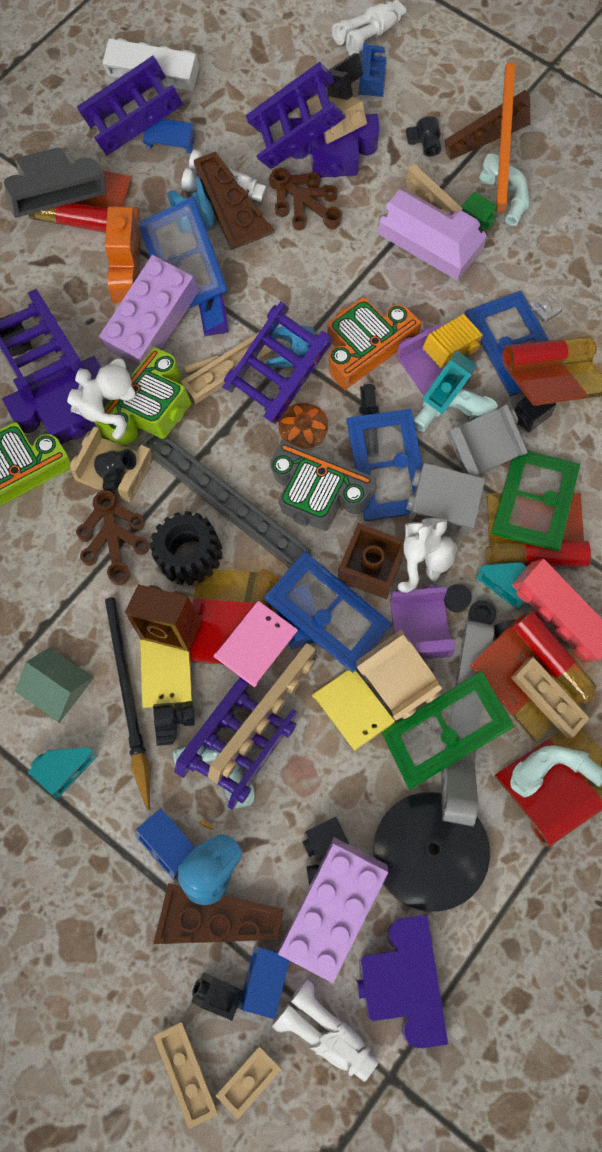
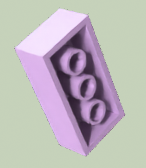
(149, 311)
(333, 910)

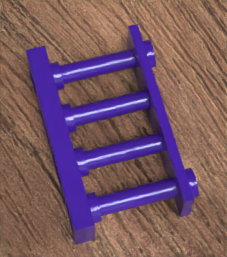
(120, 93)
(285, 101)
(56, 343)
(303, 365)
(207, 738)

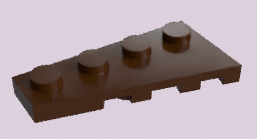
(488, 127)
(235, 212)
(222, 921)

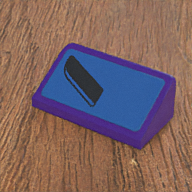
(213, 316)

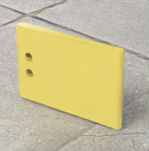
(165, 673)
(353, 708)

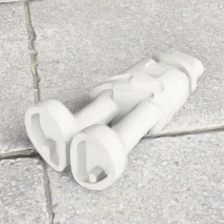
(380, 19)
(254, 190)
(336, 1044)

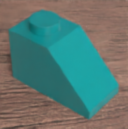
(449, 382)
(500, 580)
(60, 768)

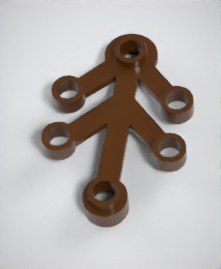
(283, 181)
(111, 533)

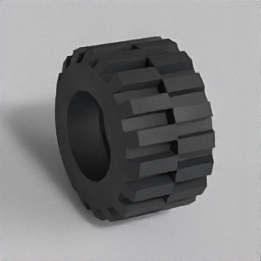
(177, 532)

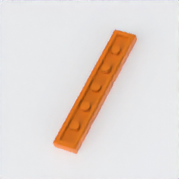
(505, 139)

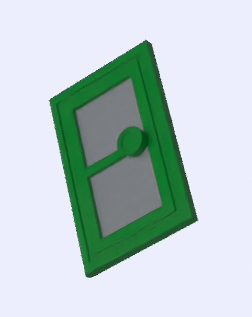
(536, 500)
(447, 730)

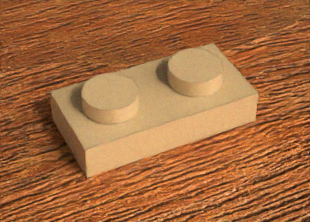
(248, 1082)

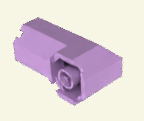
(431, 234)

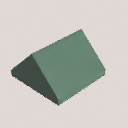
(52, 683)

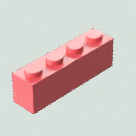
(562, 609)

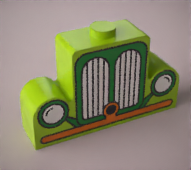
(157, 401)
(26, 465)

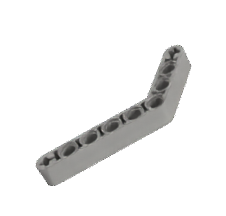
(459, 779)

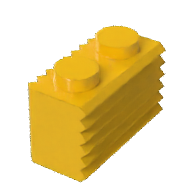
(455, 335)

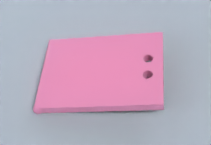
(256, 644)

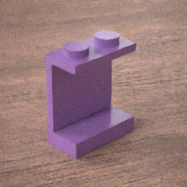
(417, 362)
(423, 620)

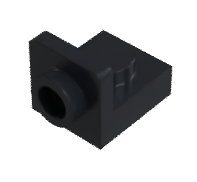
(216, 996)

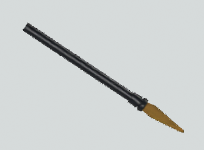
(139, 765)

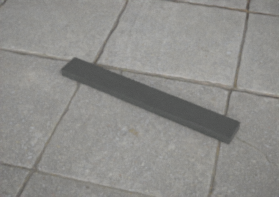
(225, 499)

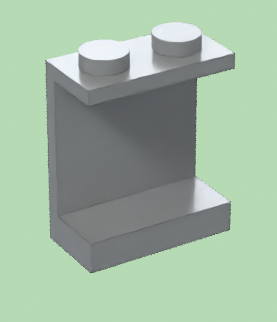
(487, 441)
(446, 496)

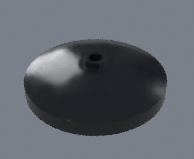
(425, 879)

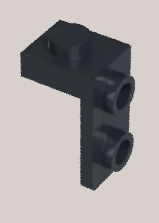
(345, 74)

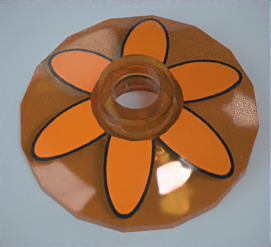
(306, 434)

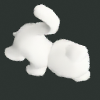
(110, 383)
(425, 542)

